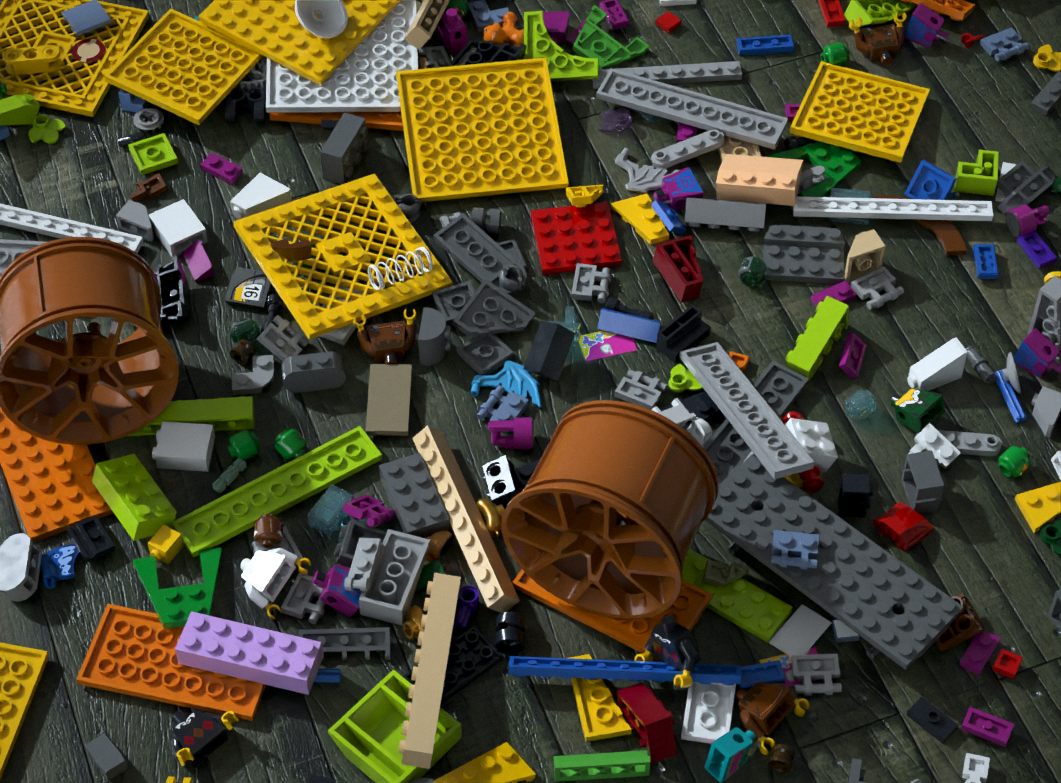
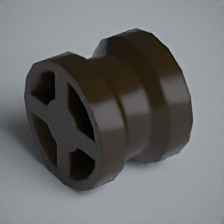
(242, 352)
(781, 758)

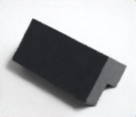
(682, 333)
(549, 350)

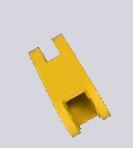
(32, 60)

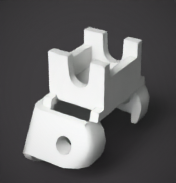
(678, 413)

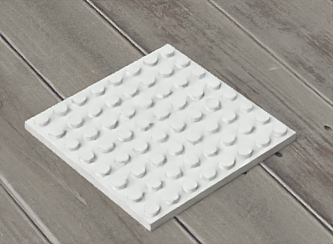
(361, 82)

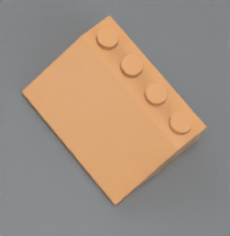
(759, 179)

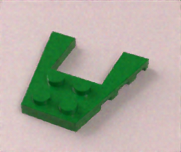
(836, 160)
(176, 603)

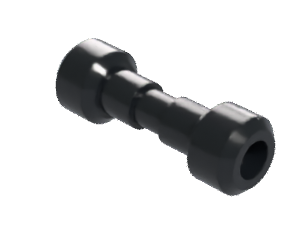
(793, 142)
(274, 304)
(615, 305)

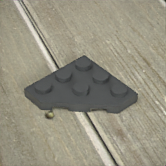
(492, 312)

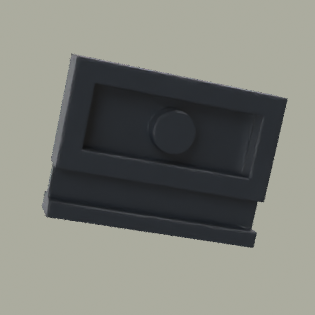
(91, 538)

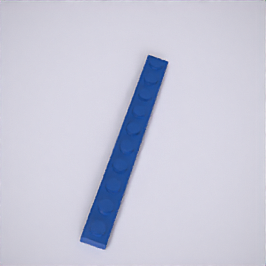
(616, 669)

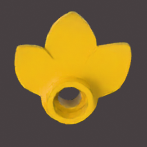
(1047, 59)

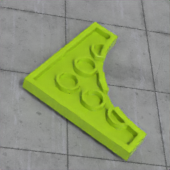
(560, 64)

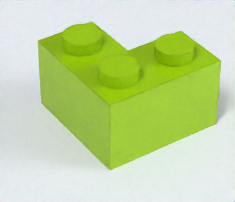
(978, 176)

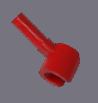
(968, 39)

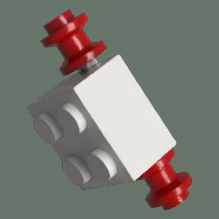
(817, 442)

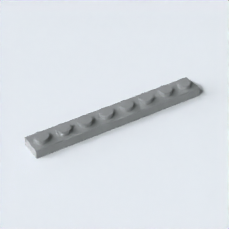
(682, 73)

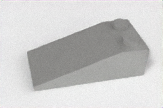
(395, 577)

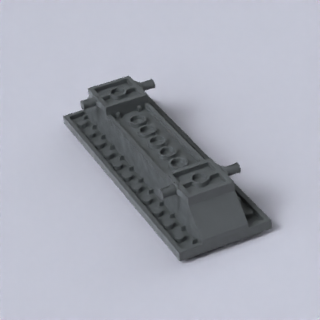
(853, 574)

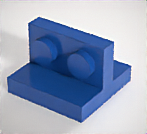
(931, 183)

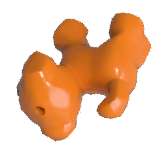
(507, 34)

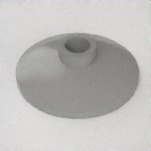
(1010, 373)

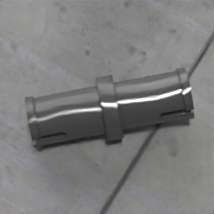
(980, 364)

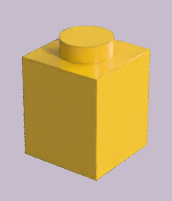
(165, 544)

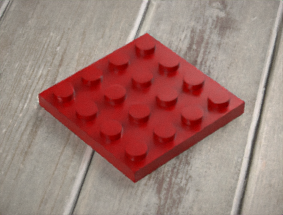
(575, 236)

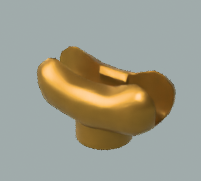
(491, 515)
(413, 622)

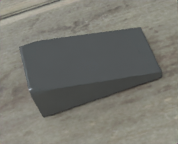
(106, 756)

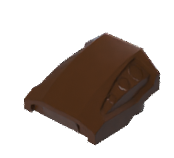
(963, 627)

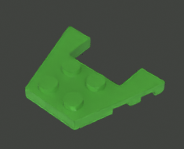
(596, 43)

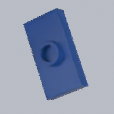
(668, 217)
(985, 261)
(765, 672)

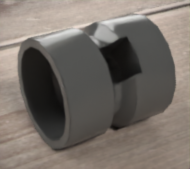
(479, 218)

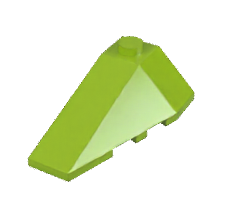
(876, 11)

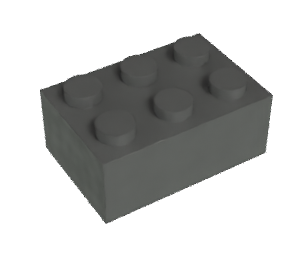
(344, 148)

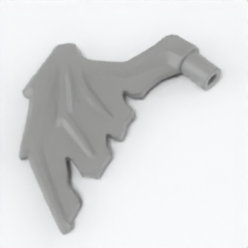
(641, 179)

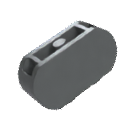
(313, 372)

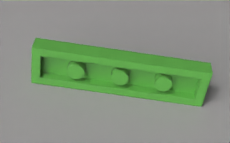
(601, 765)

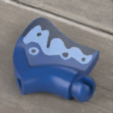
(58, 564)

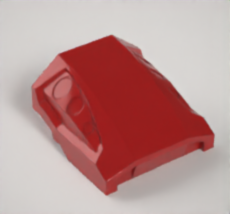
(903, 526)

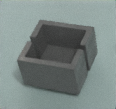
(923, 481)

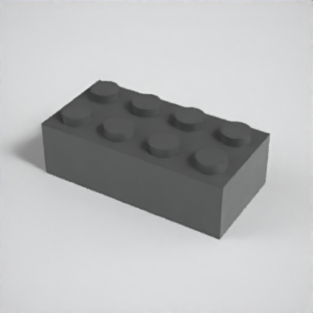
(413, 496)

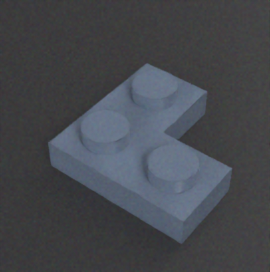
(483, 16)

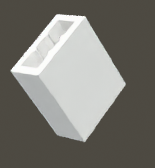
(177, 227)
(184, 446)

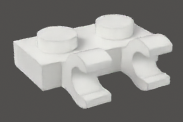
(932, 440)

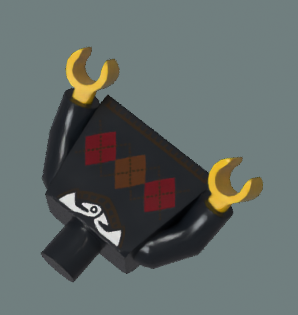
(674, 646)
(199, 734)

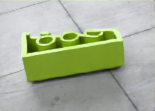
(818, 337)

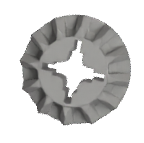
(148, 114)

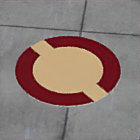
(88, 50)

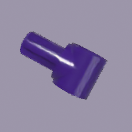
(464, 607)

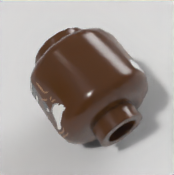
(268, 530)

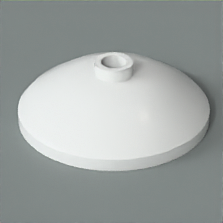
(322, 17)

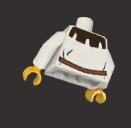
(268, 574)

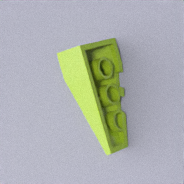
(18, 110)

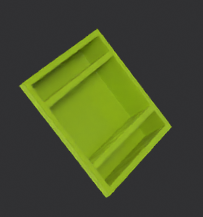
(373, 730)

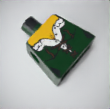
(918, 408)

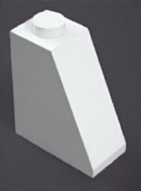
(259, 196)
(939, 367)

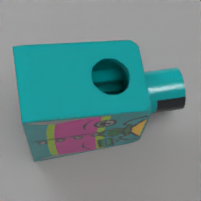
(729, 753)

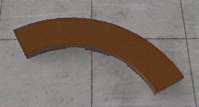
(944, 229)

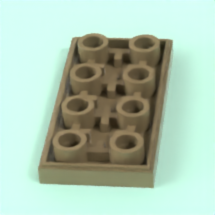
(389, 399)

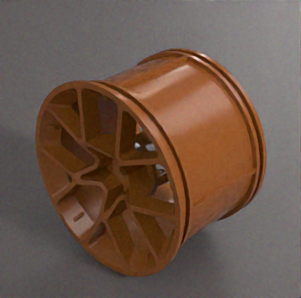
(86, 383)
(612, 510)

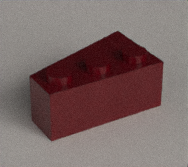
(679, 267)
(650, 719)

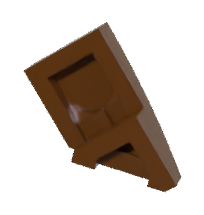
(149, 188)
(293, 252)

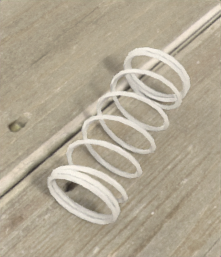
(380, 278)

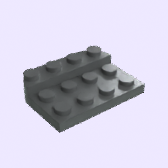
(804, 254)

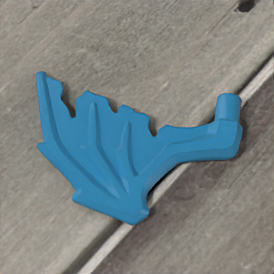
(513, 379)

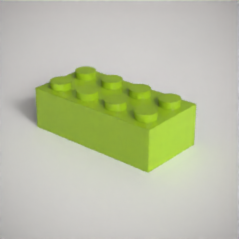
(133, 496)

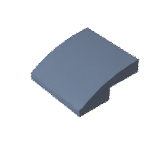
(86, 17)

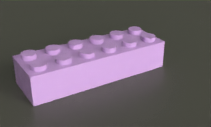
(249, 652)

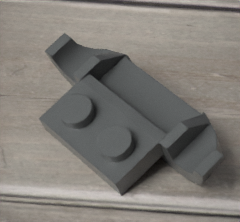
(1023, 185)

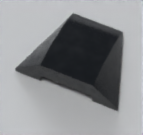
(486, 52)
(173, 290)

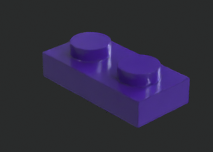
(1036, 250)

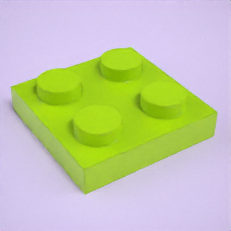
(153, 154)

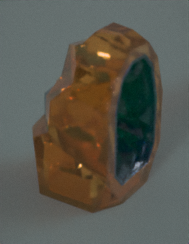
(439, 545)

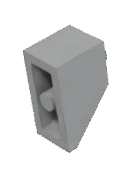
(135, 220)
(1046, 409)

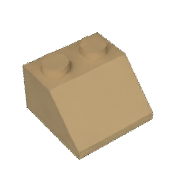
(864, 256)

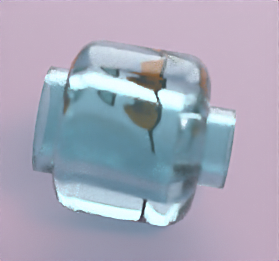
(860, 405)

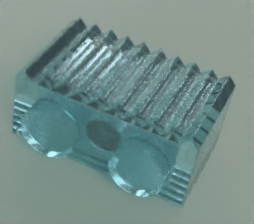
(328, 512)

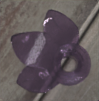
(615, 120)

